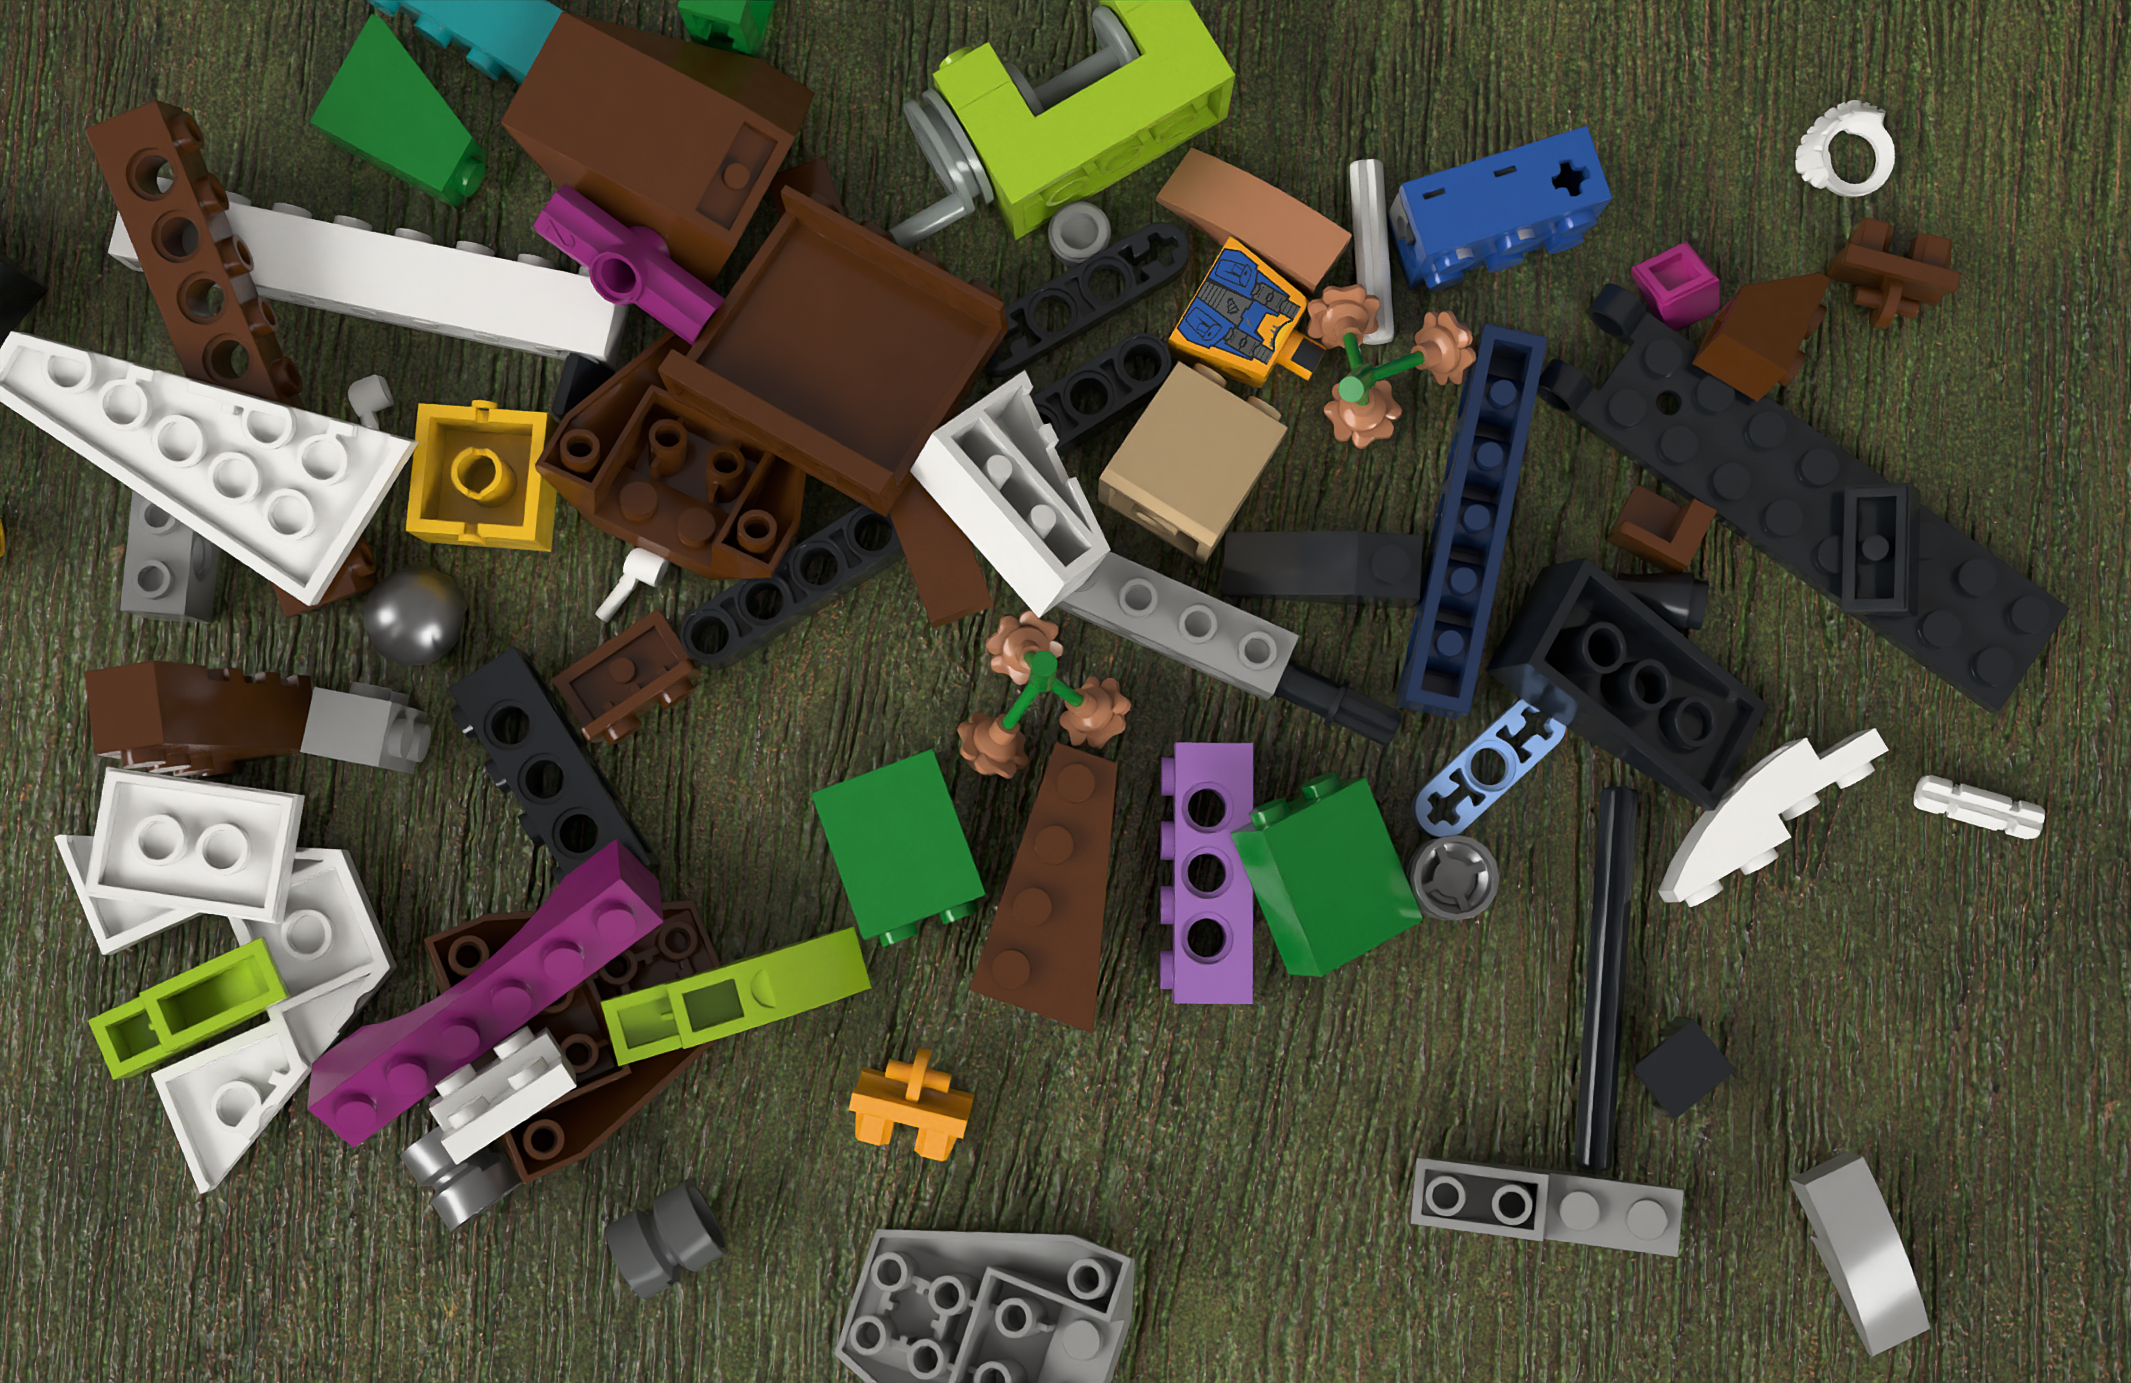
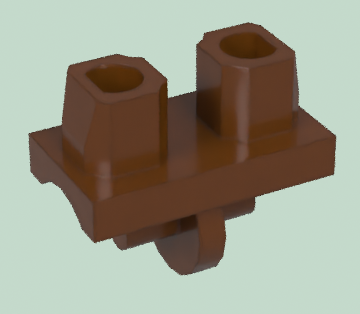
(1889, 281)

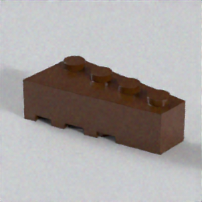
(195, 717)
(1053, 905)

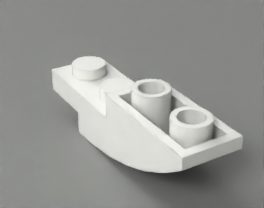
(1747, 820)

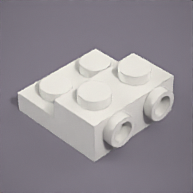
(489, 1102)

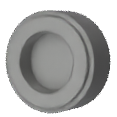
(1078, 233)

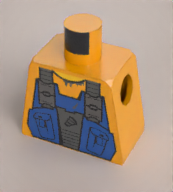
(1245, 321)

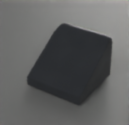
(578, 381)

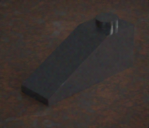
(1324, 567)

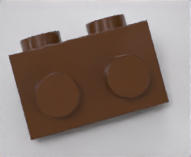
(628, 678)

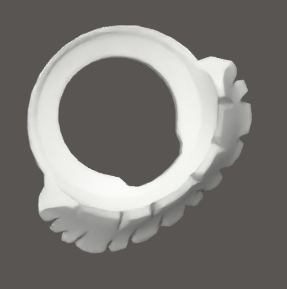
(1853, 118)

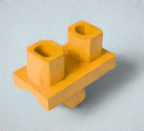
(911, 1097)

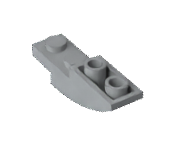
(1547, 1205)

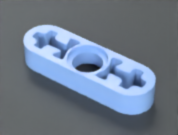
(1464, 811)

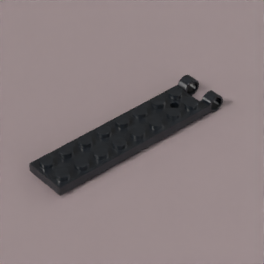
(1785, 496)

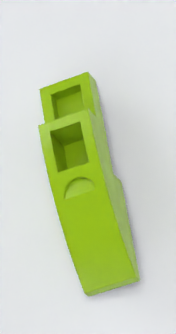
(735, 996)

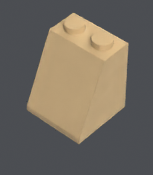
(1191, 460)

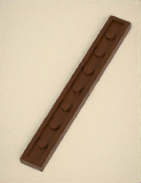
(931, 541)

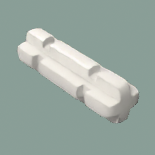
(1979, 807)

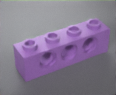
(1228, 973)

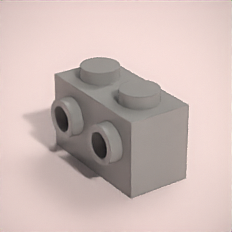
(366, 728)

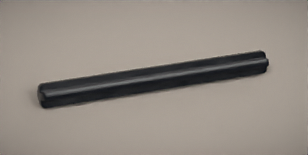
(1606, 978)

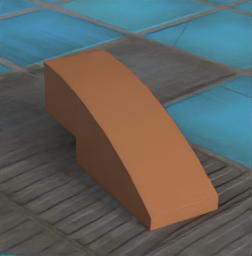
(1261, 217)

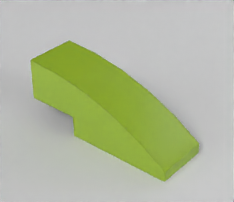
(189, 1009)

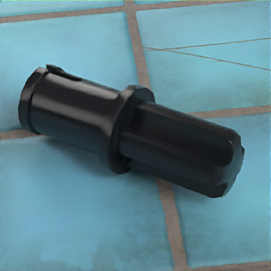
(1338, 703)

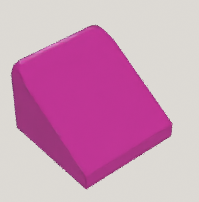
(1678, 286)

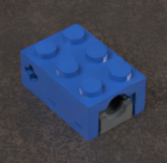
(1498, 209)

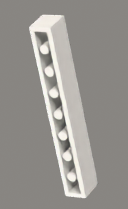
(415, 282)

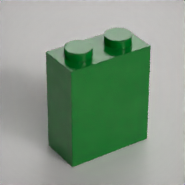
(900, 848)
(1326, 874)

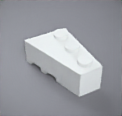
(1012, 495)

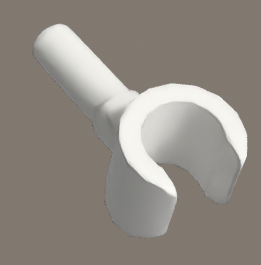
(368, 397)
(638, 566)

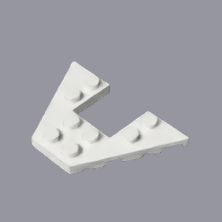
(331, 966)

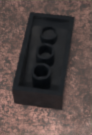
(1627, 681)

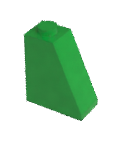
(397, 120)

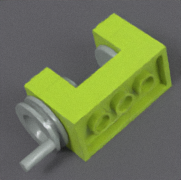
(1075, 133)

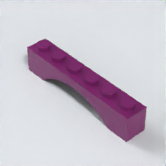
(574, 933)

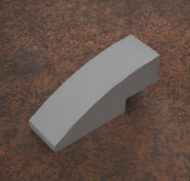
(1862, 1251)

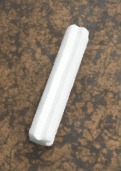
(1372, 242)

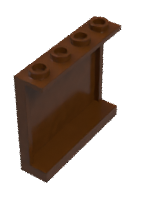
(840, 350)

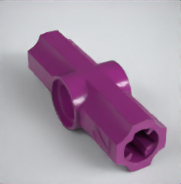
(628, 263)

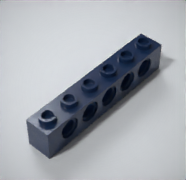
(1471, 523)

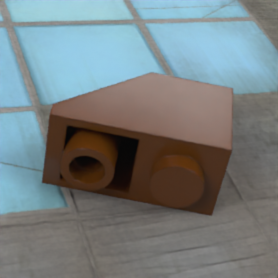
(1760, 333)

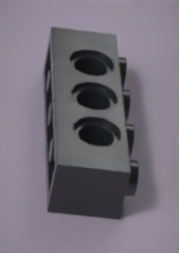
(515, 684)

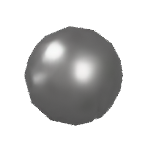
(414, 615)

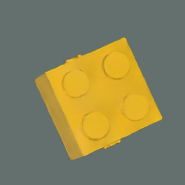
(479, 477)

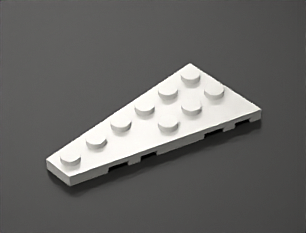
(239, 469)

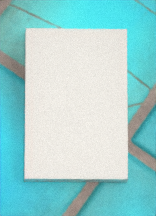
(194, 845)

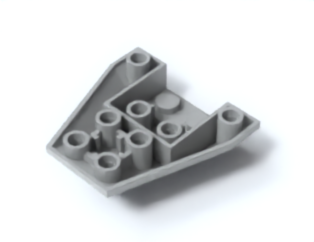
(987, 1309)

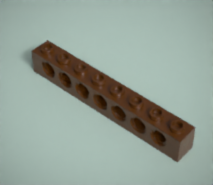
(130, 155)

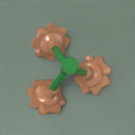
(1361, 404)
(1028, 652)

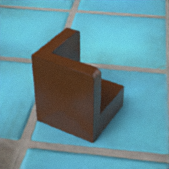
(1660, 529)

